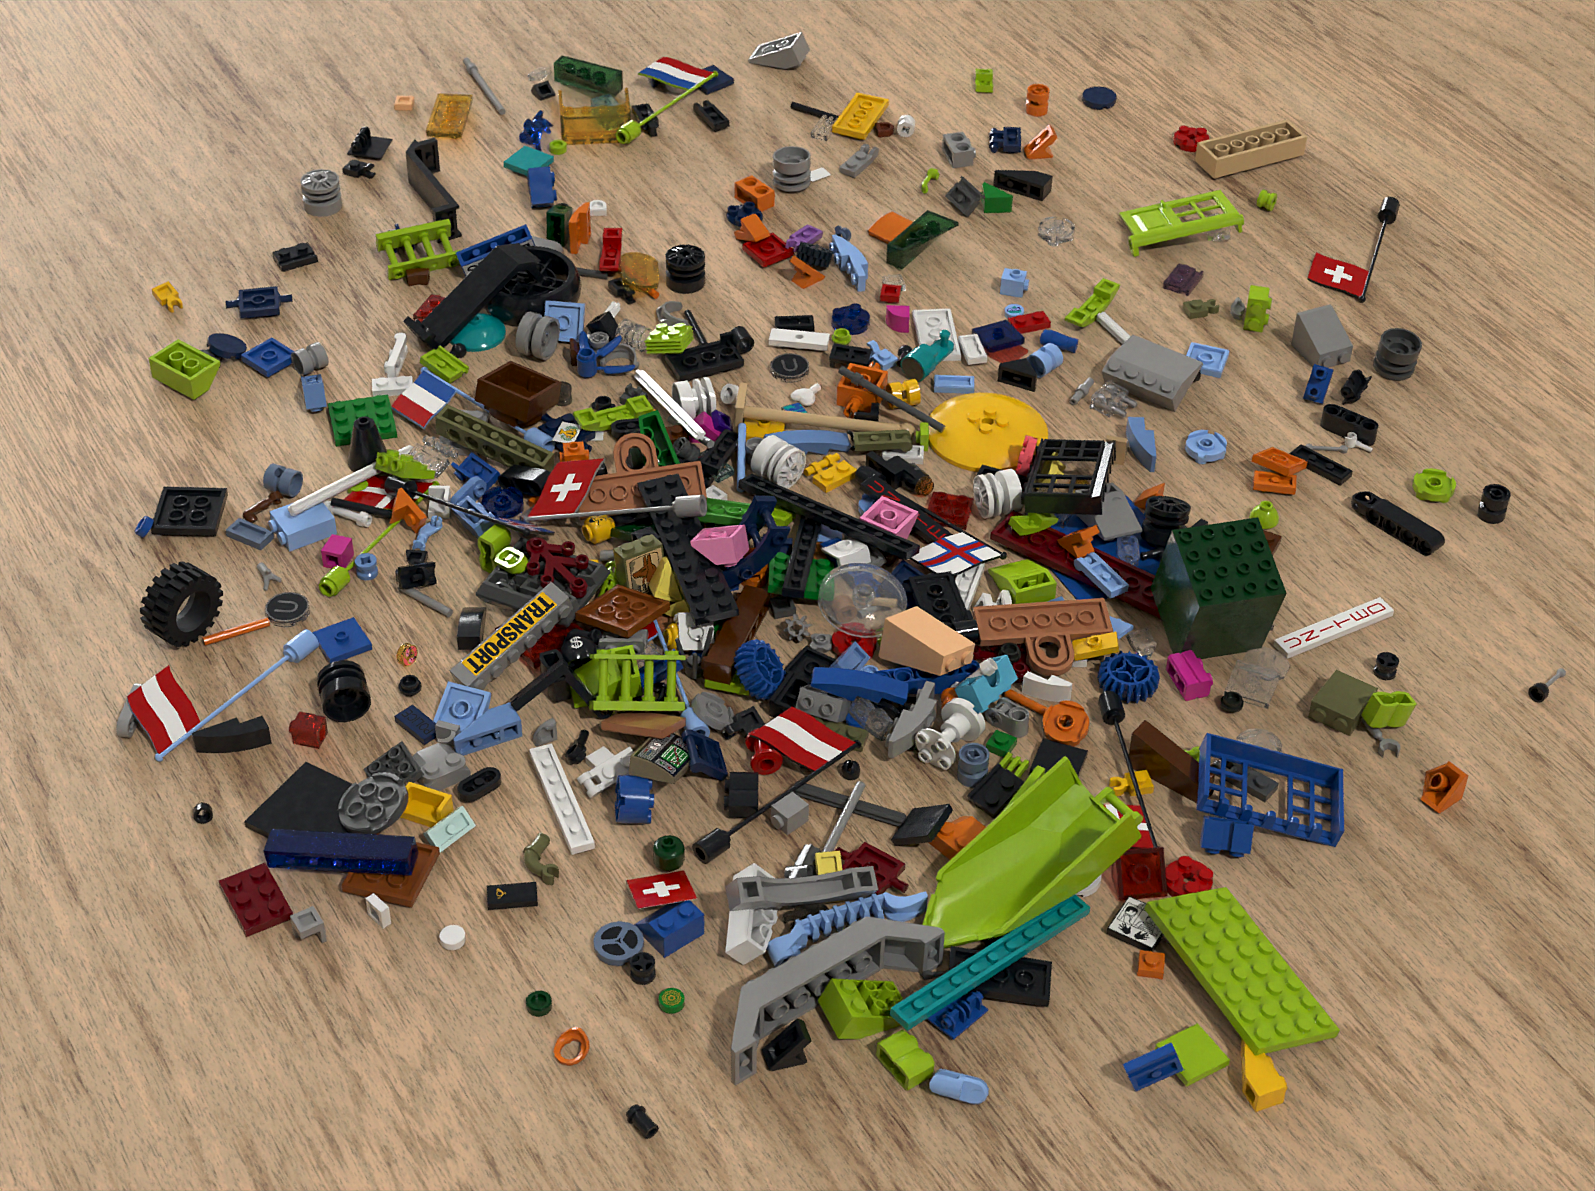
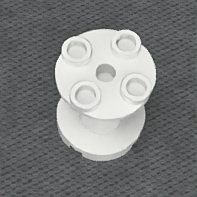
(959, 723)

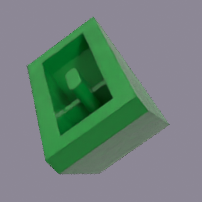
(995, 200)

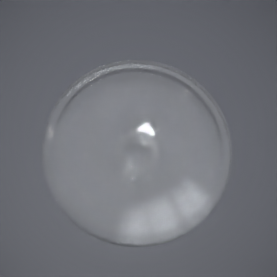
(859, 599)

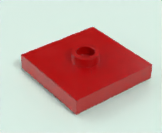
(768, 250)

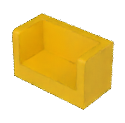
(426, 805)

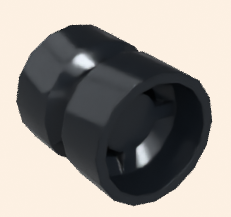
(1493, 503)

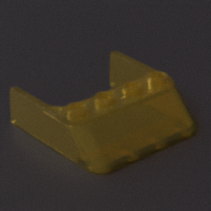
(592, 124)

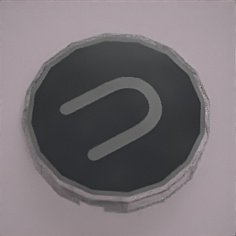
(789, 367)
(287, 609)

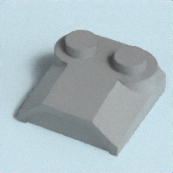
(441, 766)

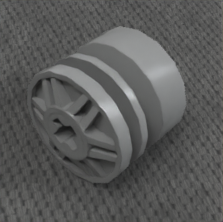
(791, 168)
(321, 192)

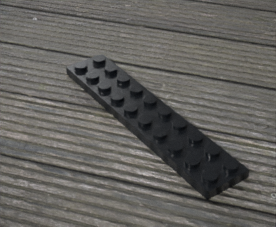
(697, 577)

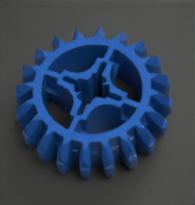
(759, 668)
(1129, 676)

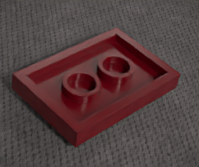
(255, 899)

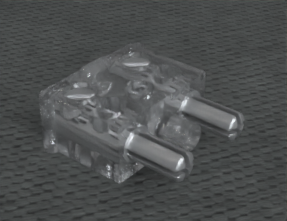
(1111, 399)

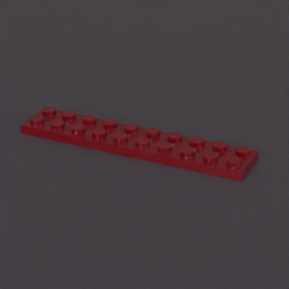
(1045, 549)

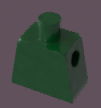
(558, 221)

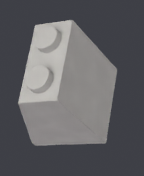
(1321, 337)

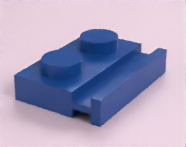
(1153, 1067)

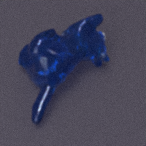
(533, 130)

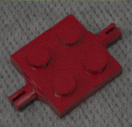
(886, 867)

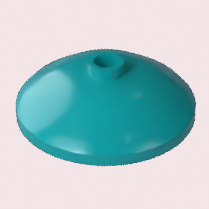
(481, 333)

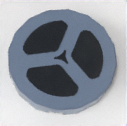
(618, 942)

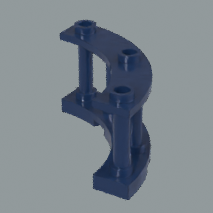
(766, 548)

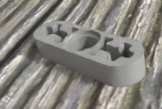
(127, 722)

